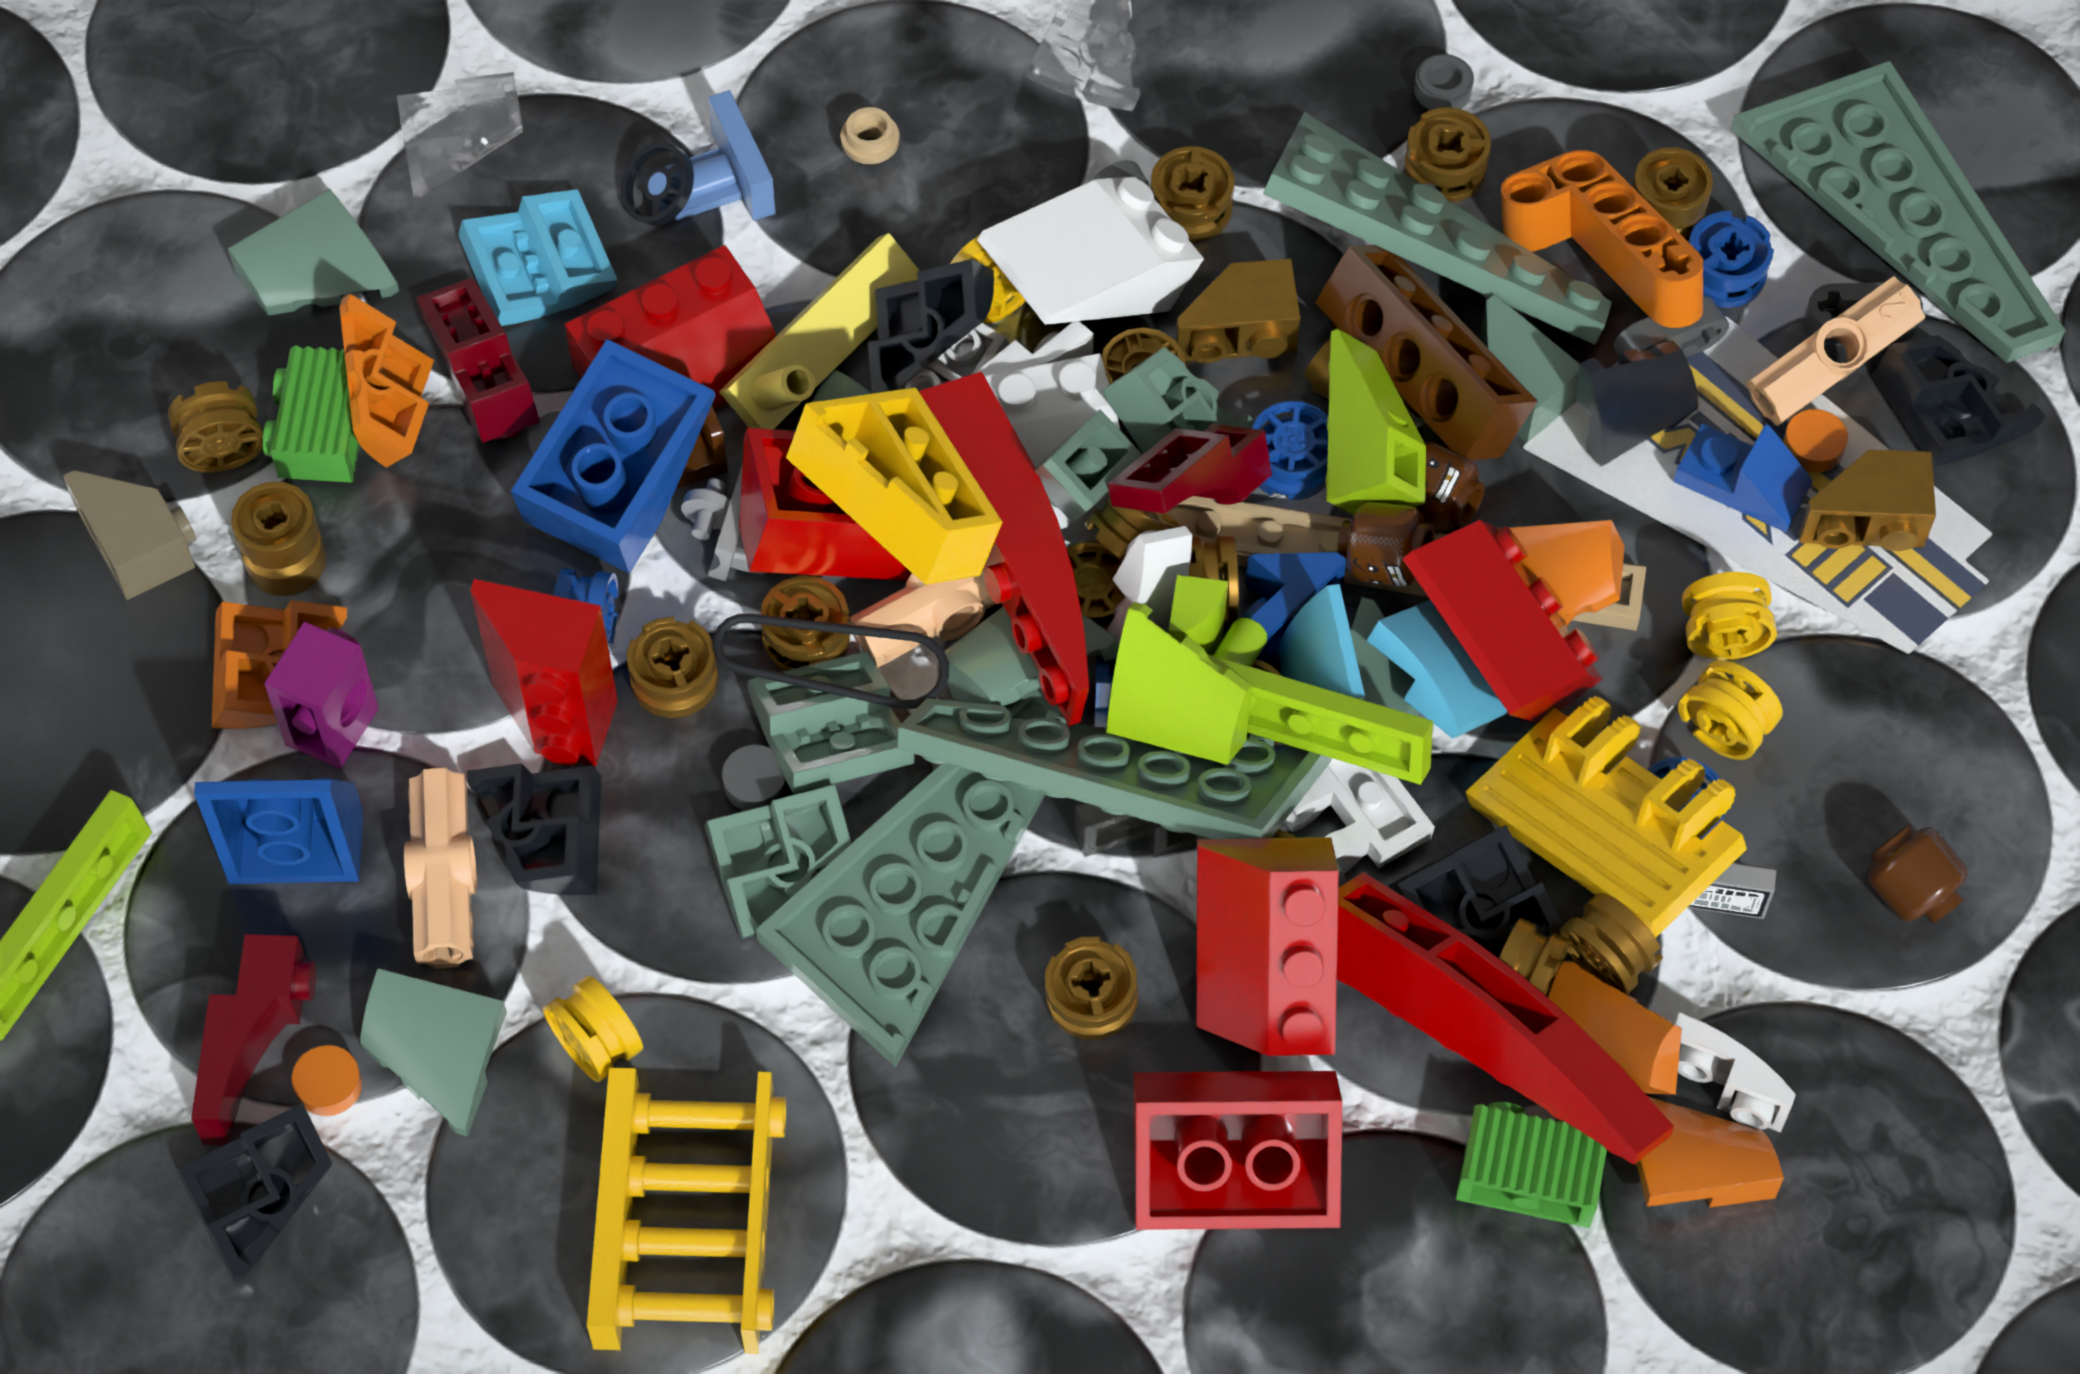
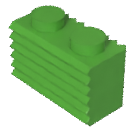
(313, 419)
(1531, 1165)

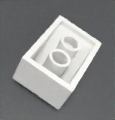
(1095, 253)
(1047, 407)

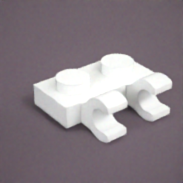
(1373, 806)

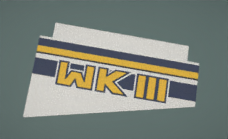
(1877, 589)

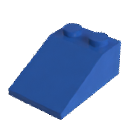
(614, 456)
(284, 829)

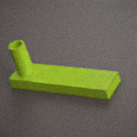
(1325, 719)
(67, 902)

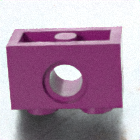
(322, 694)

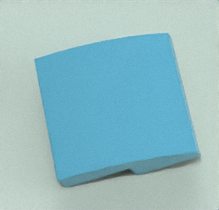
(537, 257)
(1320, 646)
(1446, 681)

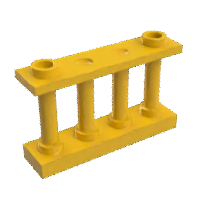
(629, 1176)

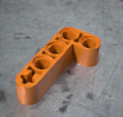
(1614, 224)

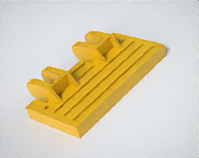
(1612, 829)

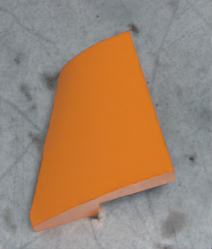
(383, 382)
(1630, 1033)
(1709, 1161)

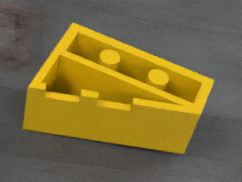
(899, 481)

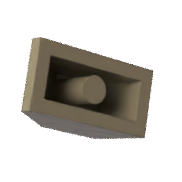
(132, 530)

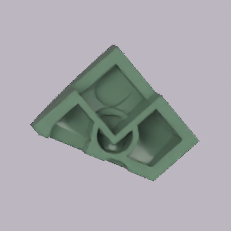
(310, 259)
(1163, 397)
(993, 671)
(775, 852)
(433, 1041)

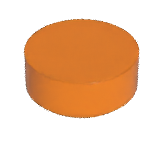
(1816, 439)
(326, 1080)

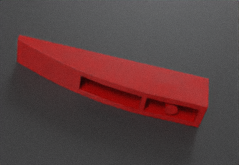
(1029, 557)
(1489, 1016)

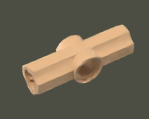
(1862, 331)
(933, 610)
(440, 868)

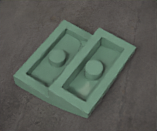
(826, 735)

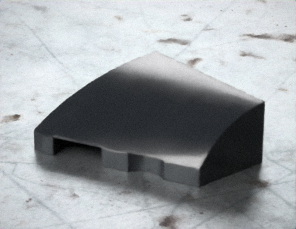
(1482, 890)

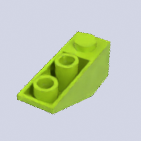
(1371, 436)

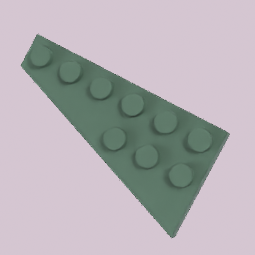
(1892, 182)
(1384, 206)
(1118, 773)
(903, 897)

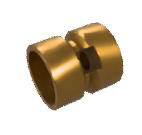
(1675, 186)
(279, 538)

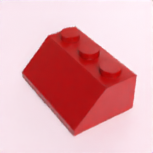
(692, 320)
(794, 525)
(1505, 619)
(549, 668)
(1268, 943)
(1237, 1150)

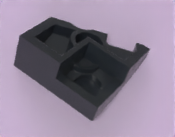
(926, 319)
(1635, 398)
(1949, 400)
(544, 824)
(255, 1186)

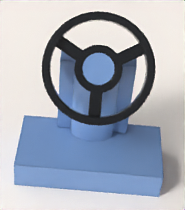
(708, 179)

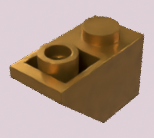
(1243, 314)
(1875, 502)

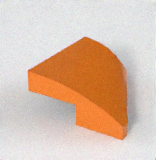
(1577, 561)
(247, 650)

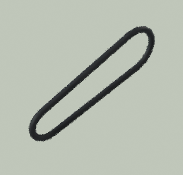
(835, 628)

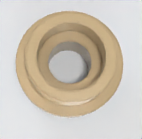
(865, 124)

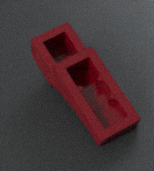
(479, 360)
(1211, 464)
(242, 1026)

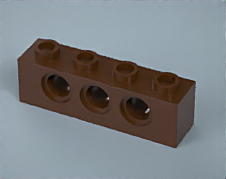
(1427, 352)

